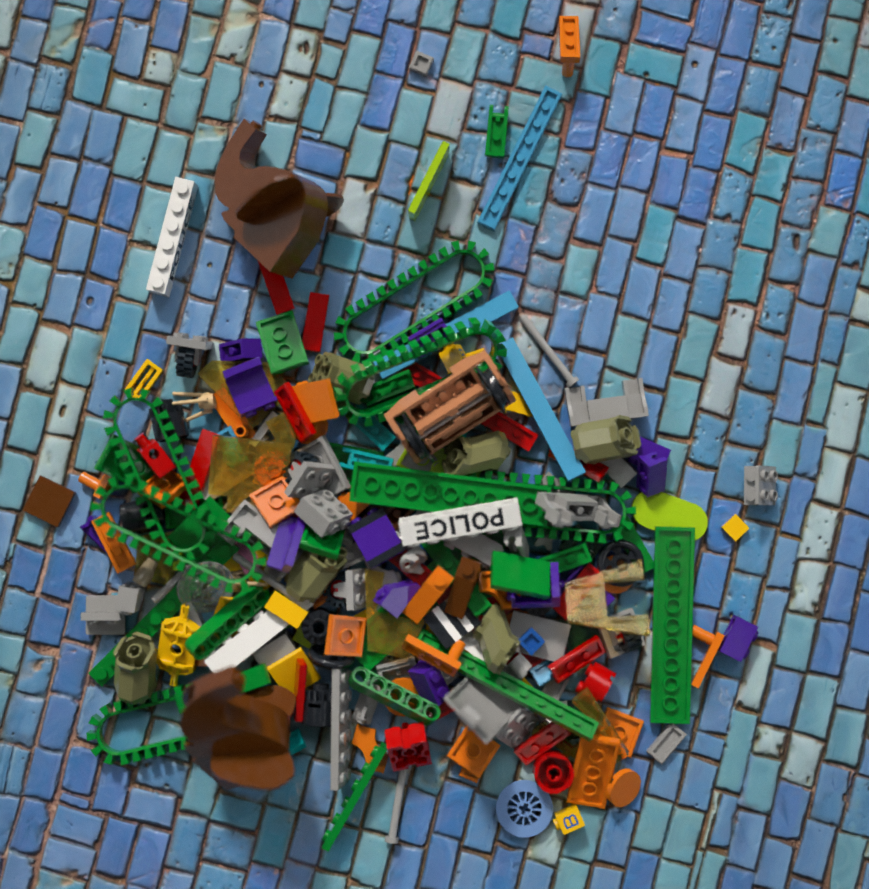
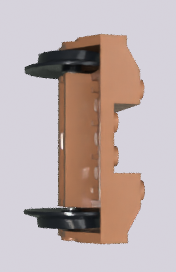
(450, 407)

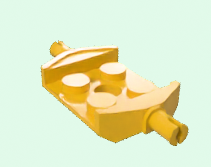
(176, 632)

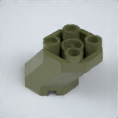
(331, 366)
(605, 440)
(476, 453)
(313, 575)
(496, 639)
(135, 668)

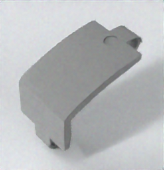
(483, 708)

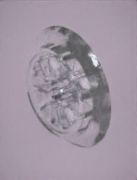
(200, 604)

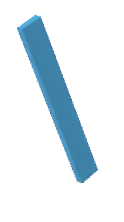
(519, 158)
(490, 311)
(541, 411)

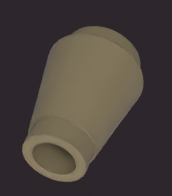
(145, 573)

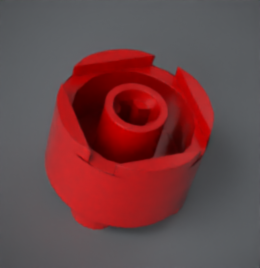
(597, 681)
(559, 780)

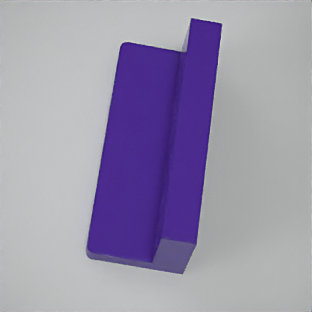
(286, 544)

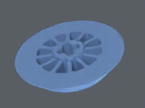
(524, 830)

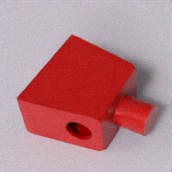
(159, 461)

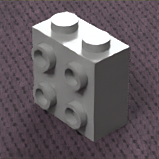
(323, 512)

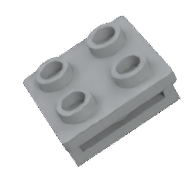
(760, 485)
(102, 617)
(517, 727)

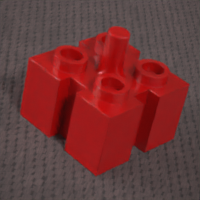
(408, 746)

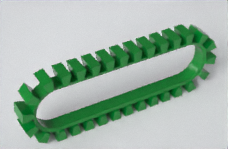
(489, 268)
(353, 414)
(124, 465)
(574, 487)
(158, 554)
(136, 751)

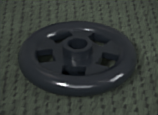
(616, 547)
(329, 661)

